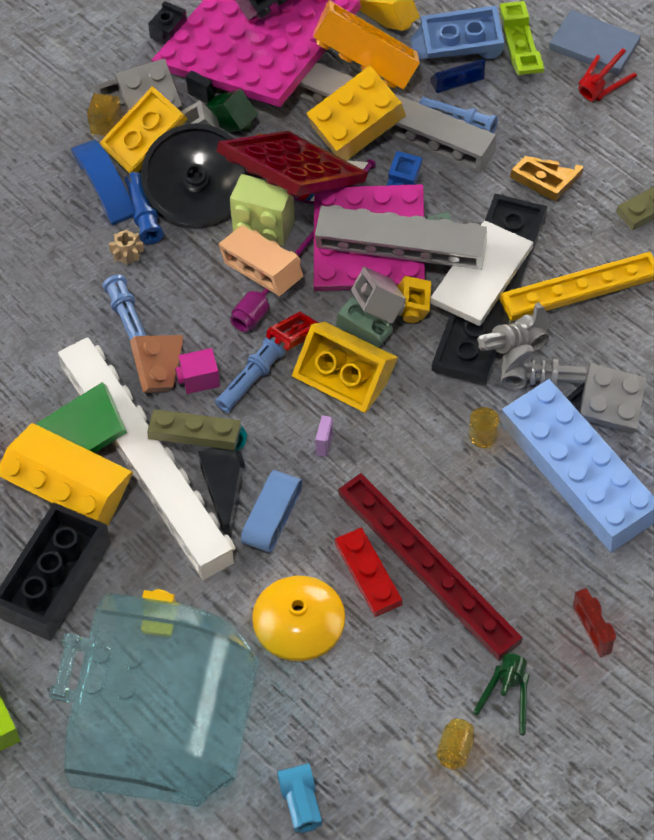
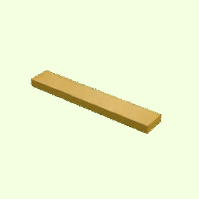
(579, 285)

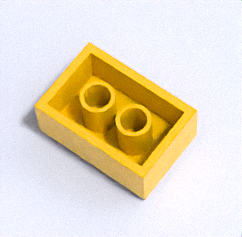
(356, 114)

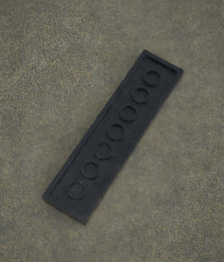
(458, 347)

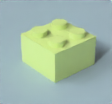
(262, 208)

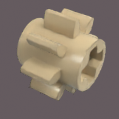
(126, 247)

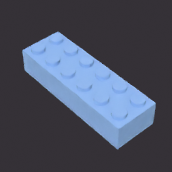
(580, 465)

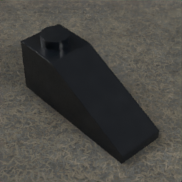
(223, 480)

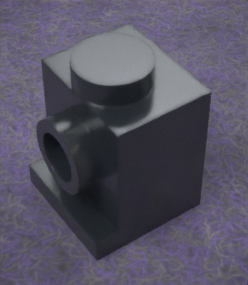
(166, 22)

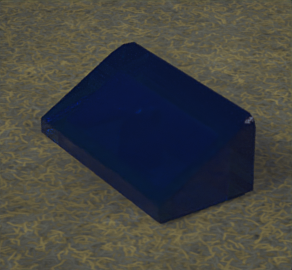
(458, 76)

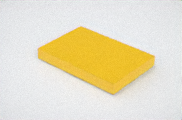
(140, 128)

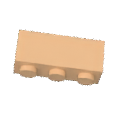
(261, 260)

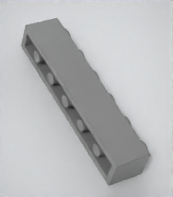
(401, 237)

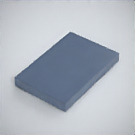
(586, 37)

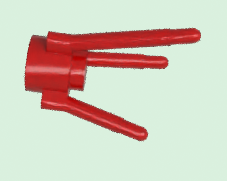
(592, 86)

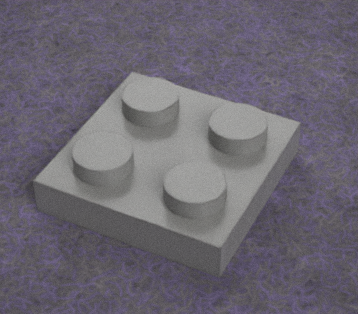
(138, 80)
(612, 398)

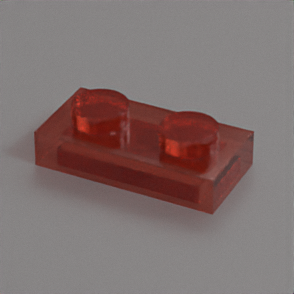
(590, 615)

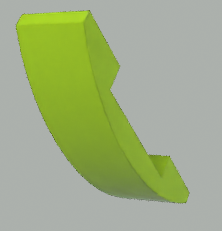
(519, 38)

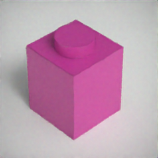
(198, 371)

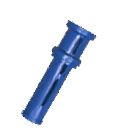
(145, 216)

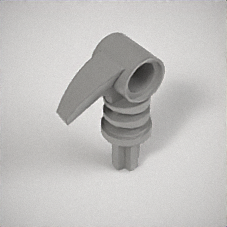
(526, 330)
(517, 370)

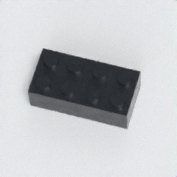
(52, 570)

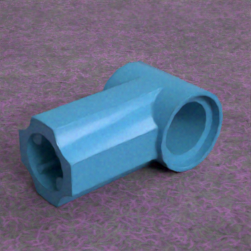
(298, 789)

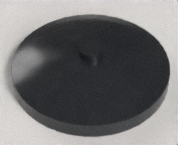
(188, 178)

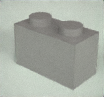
(378, 295)

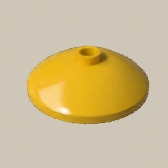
(300, 633)

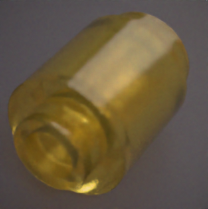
(483, 427)
(455, 744)

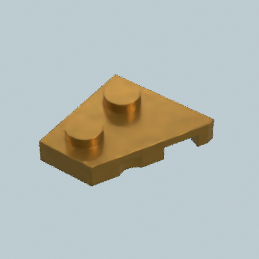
(545, 176)

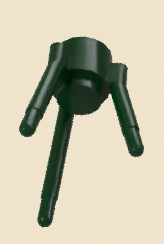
(510, 674)

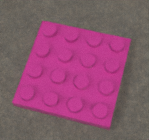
(340, 269)

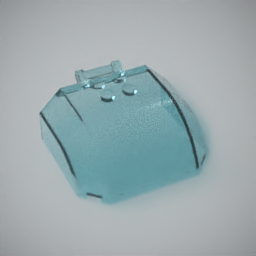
(156, 701)

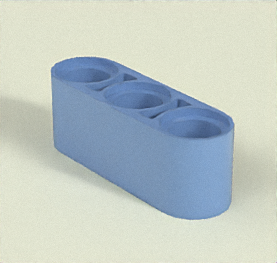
(271, 511)

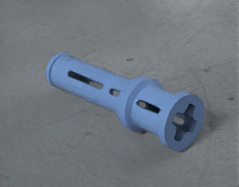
(470, 116)
(123, 303)
(257, 366)

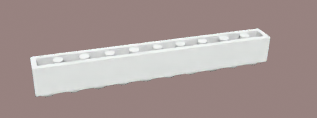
(153, 465)

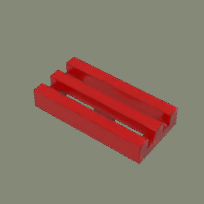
(294, 336)

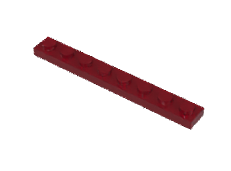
(430, 566)

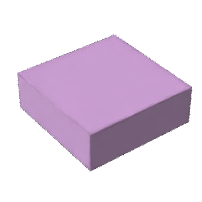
(324, 436)

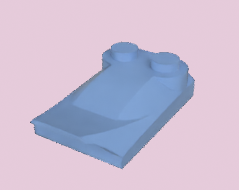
(459, 34)

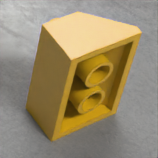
(343, 366)

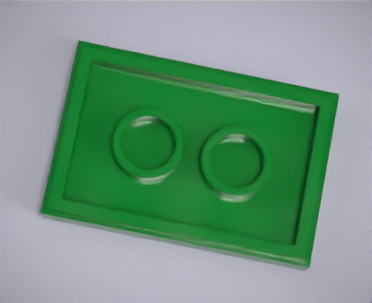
(87, 420)

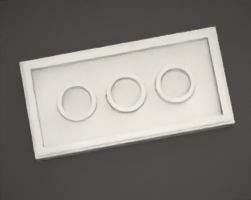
(475, 291)

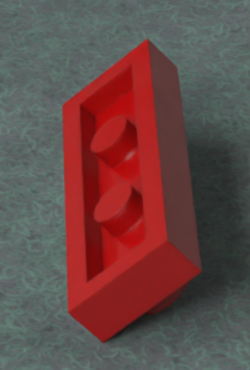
(368, 572)

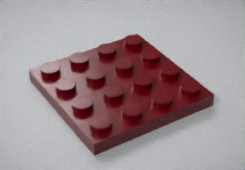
(291, 163)

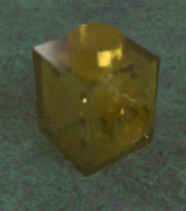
(103, 113)

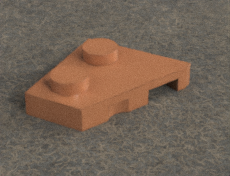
(156, 361)

